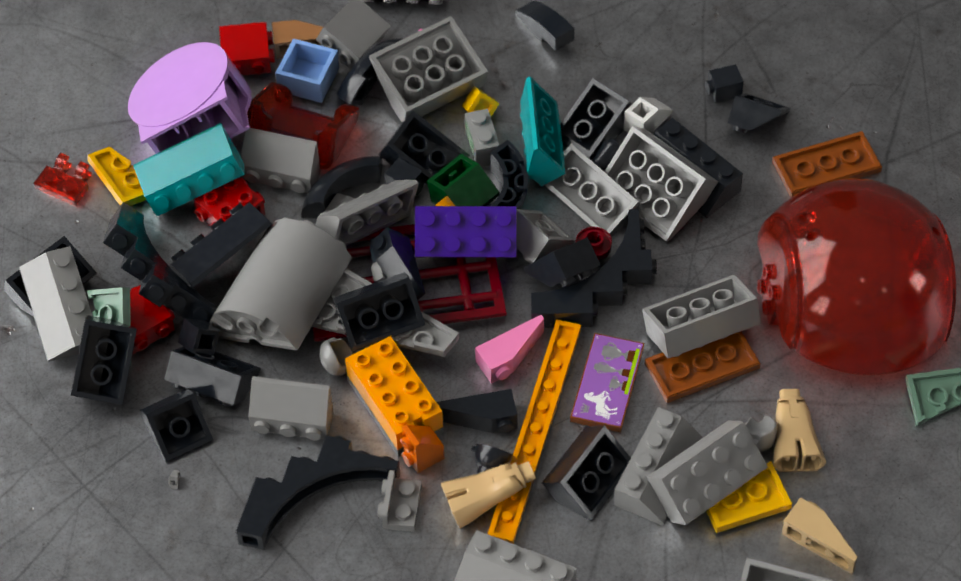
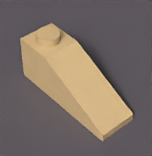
(815, 531)

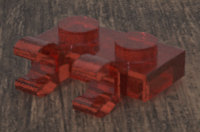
(63, 186)

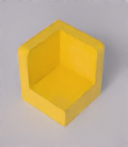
(479, 100)

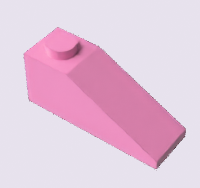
(505, 352)

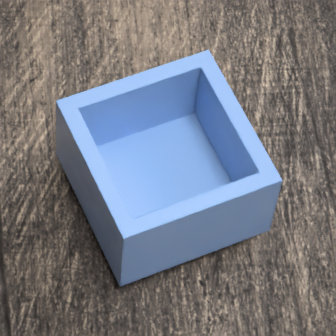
(308, 70)

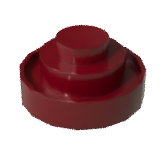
(599, 239)

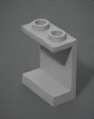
(353, 31)

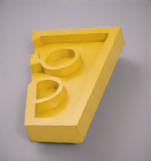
(117, 175)
(752, 501)

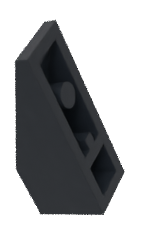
(395, 256)
(483, 412)

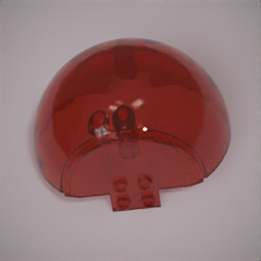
(858, 277)

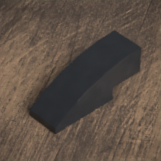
(546, 24)

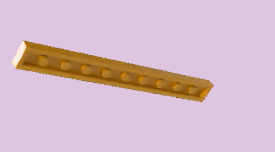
(537, 424)

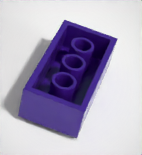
(465, 231)

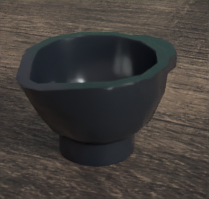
(489, 457)

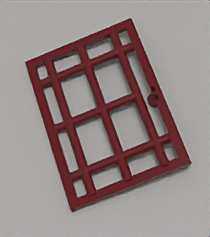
(460, 269)

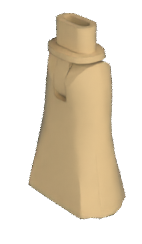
(796, 441)
(478, 493)

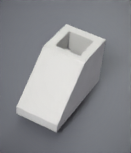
(646, 114)

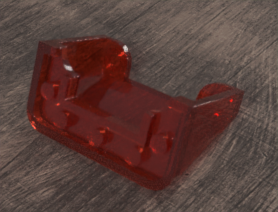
(273, 112)

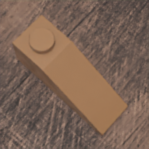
(287, 30)

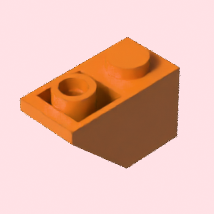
(421, 447)

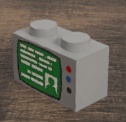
(480, 135)

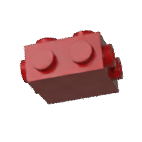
(248, 47)
(221, 200)
(149, 319)

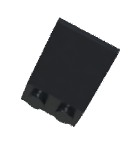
(594, 119)
(421, 146)

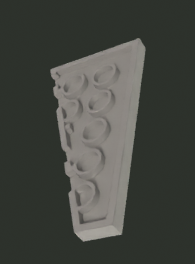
(431, 338)

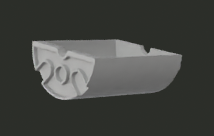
(282, 285)

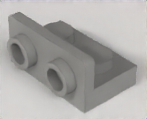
(400, 503)

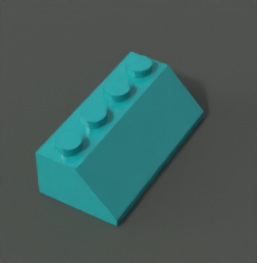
(541, 134)
(189, 169)

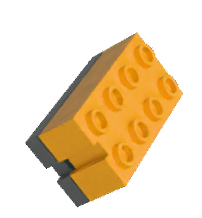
(392, 391)

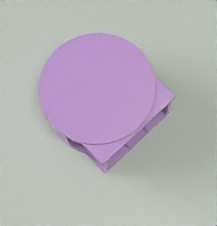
(188, 95)

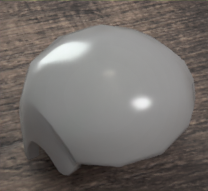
(333, 356)
(763, 432)

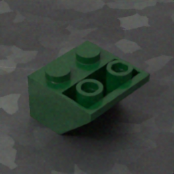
(463, 183)

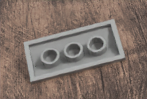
(592, 193)

